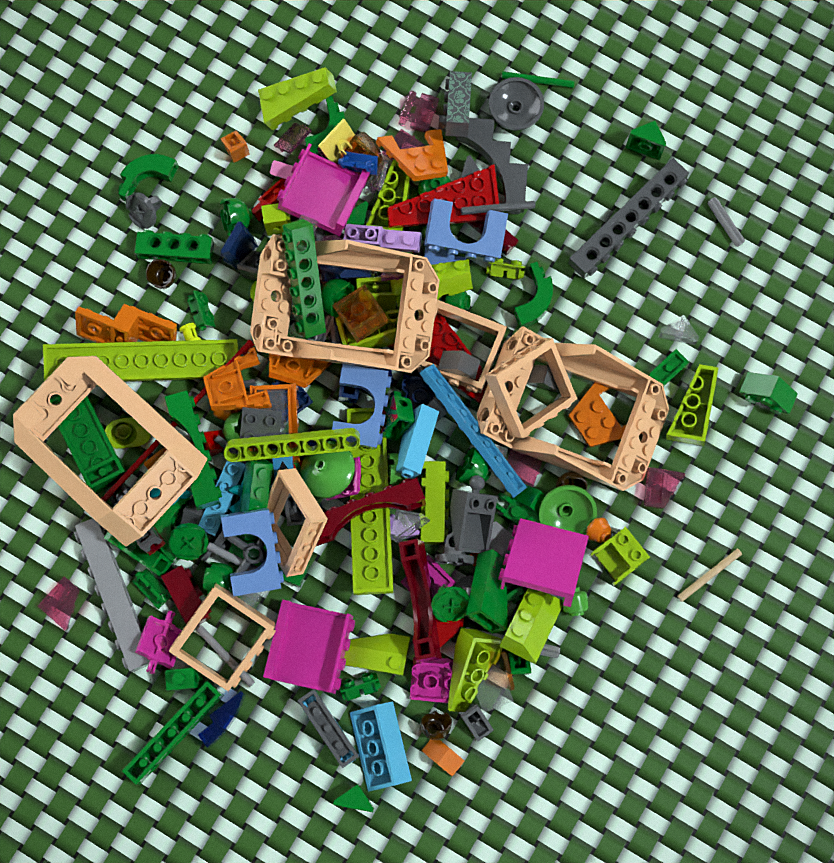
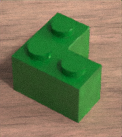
(769, 391)

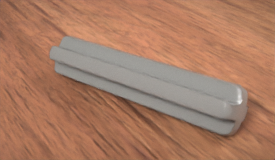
(726, 222)

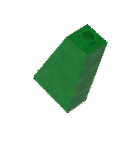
(487, 601)

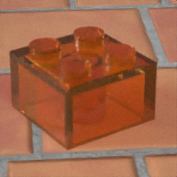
(360, 313)

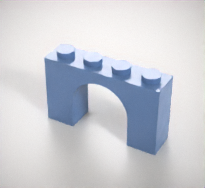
(439, 235)
(375, 383)
(266, 576)

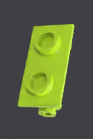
(513, 269)

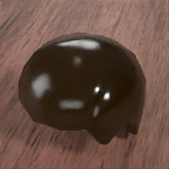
(161, 273)
(572, 478)
(436, 725)

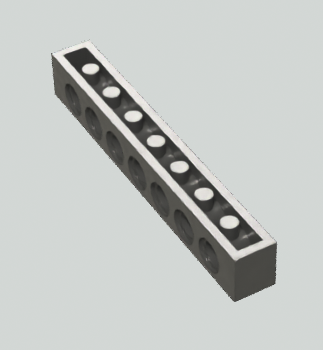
(671, 171)

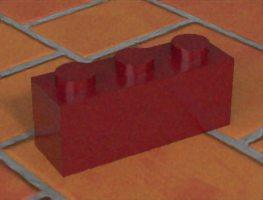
(185, 593)

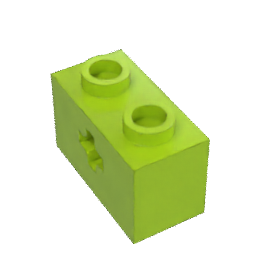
(274, 219)

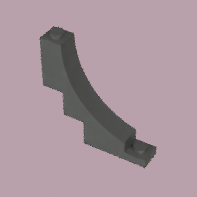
(511, 175)

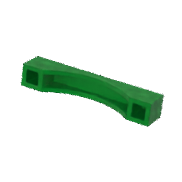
(181, 412)

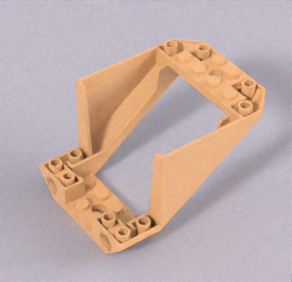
(412, 338)
(600, 367)
(170, 473)

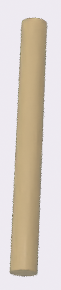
(709, 575)

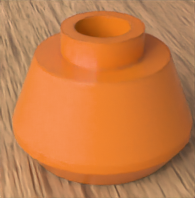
(599, 530)

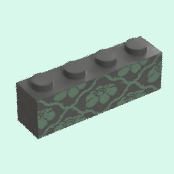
(458, 104)

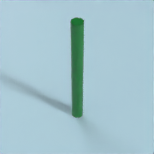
(539, 79)

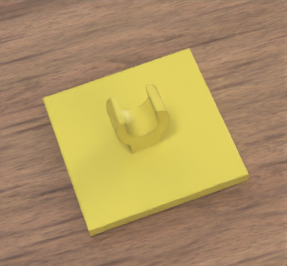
(337, 141)

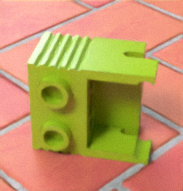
(620, 555)

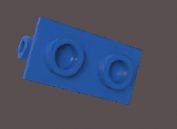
(358, 162)

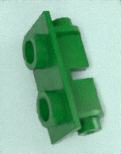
(199, 302)
(152, 588)
(368, 682)

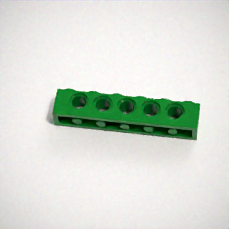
(308, 269)
(172, 733)

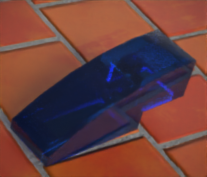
(222, 720)

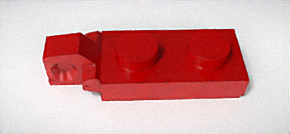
(268, 198)

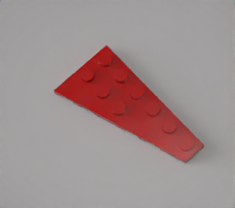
(447, 340)

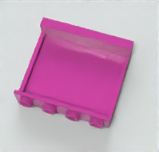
(322, 191)
(544, 559)
(309, 647)

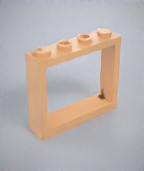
(479, 323)
(502, 397)
(295, 560)
(246, 663)

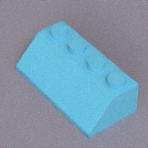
(380, 746)

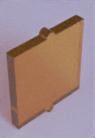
(507, 671)

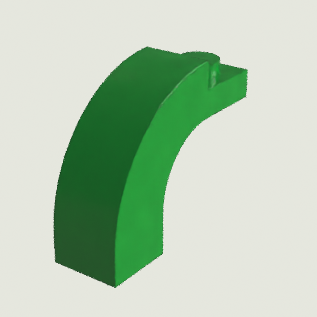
(335, 118)
(144, 167)
(535, 310)
(165, 525)
(156, 562)

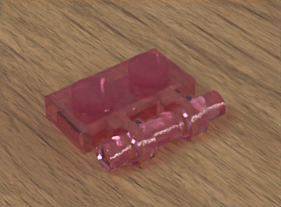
(423, 114)

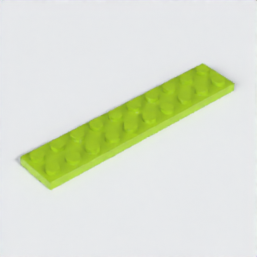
(148, 359)
(371, 529)

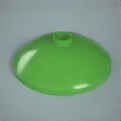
(332, 476)
(579, 515)

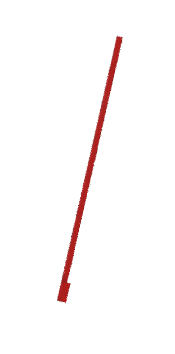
(244, 350)

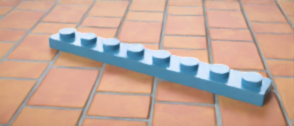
(470, 426)

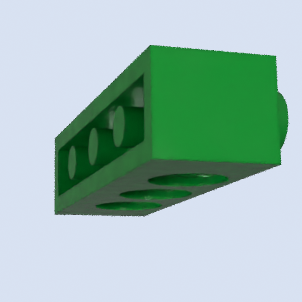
(201, 255)

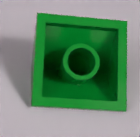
(647, 140)

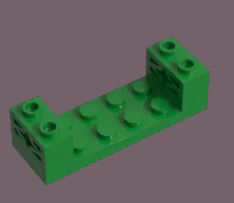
(90, 446)

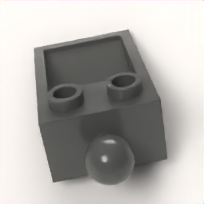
(472, 517)

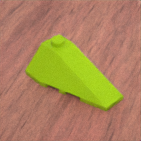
(379, 653)
(472, 659)

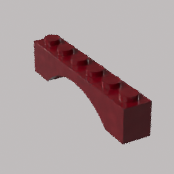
(404, 497)
(425, 628)

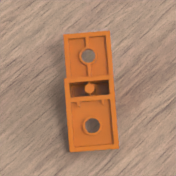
(126, 327)

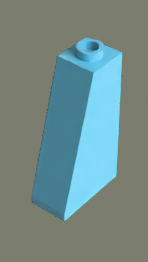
(416, 442)

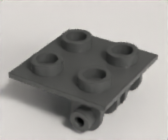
(260, 423)

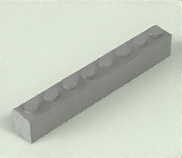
(113, 592)

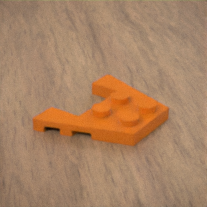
(419, 162)
(295, 369)
(227, 388)
(595, 419)

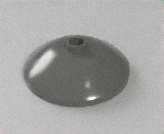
(520, 94)

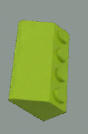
(532, 624)

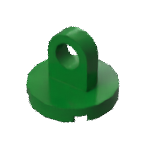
(188, 541)
(450, 603)

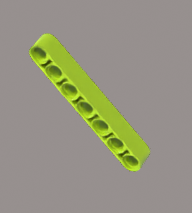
(284, 450)

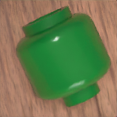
(460, 300)

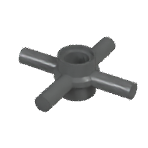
(246, 547)

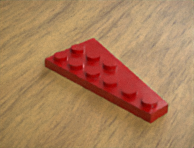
(469, 191)

